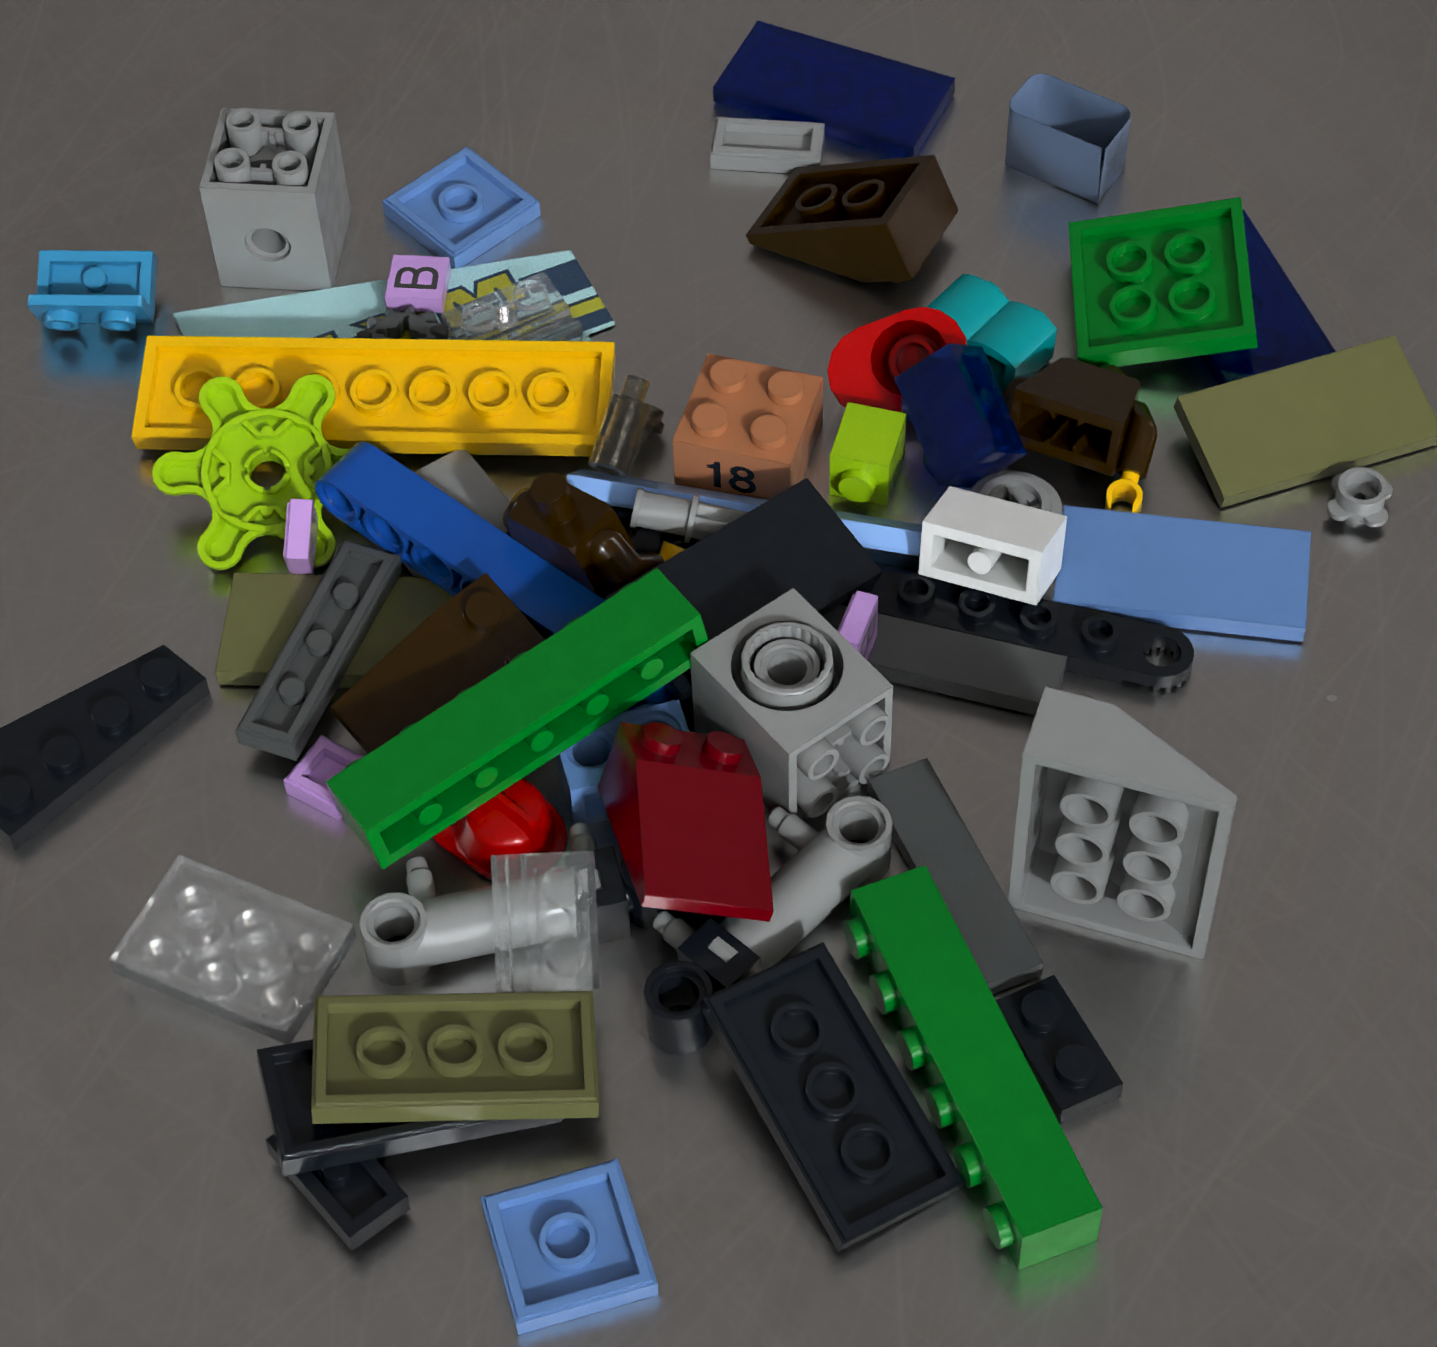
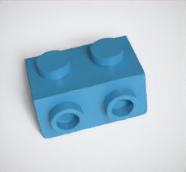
(95, 288)

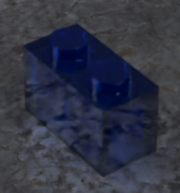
(959, 416)

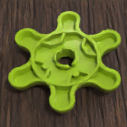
(240, 442)

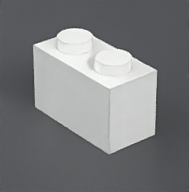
(992, 545)

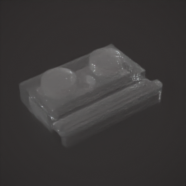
(517, 312)
(545, 922)

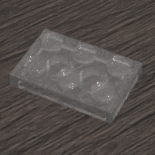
(233, 949)

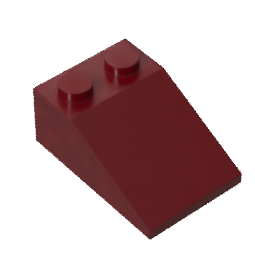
(689, 820)

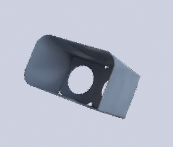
(1066, 136)

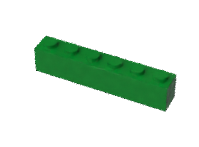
(518, 718)
(973, 1069)

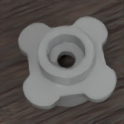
(1360, 497)

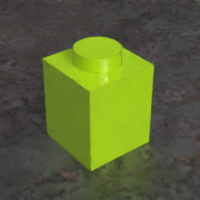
(867, 454)

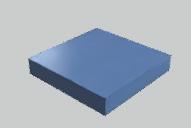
(461, 208)
(569, 1246)

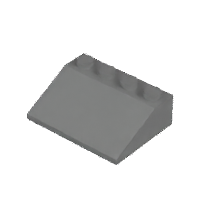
(1117, 828)

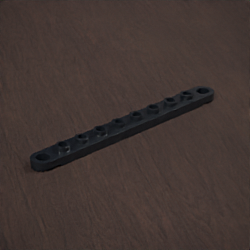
(1093, 640)

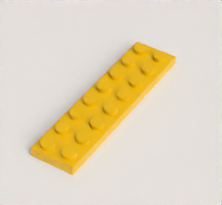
(391, 391)

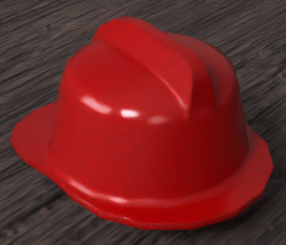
(874, 354)
(509, 823)

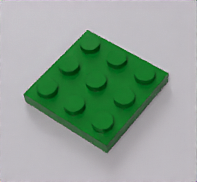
(1162, 284)

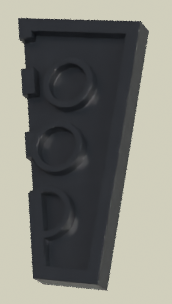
(86, 735)

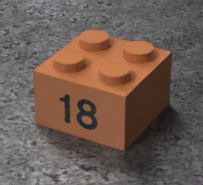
(747, 428)

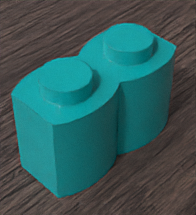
(1012, 334)

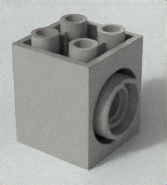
(276, 199)
(799, 701)

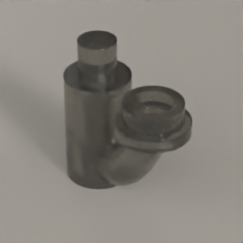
(625, 428)

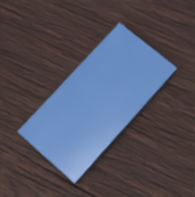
(1186, 572)

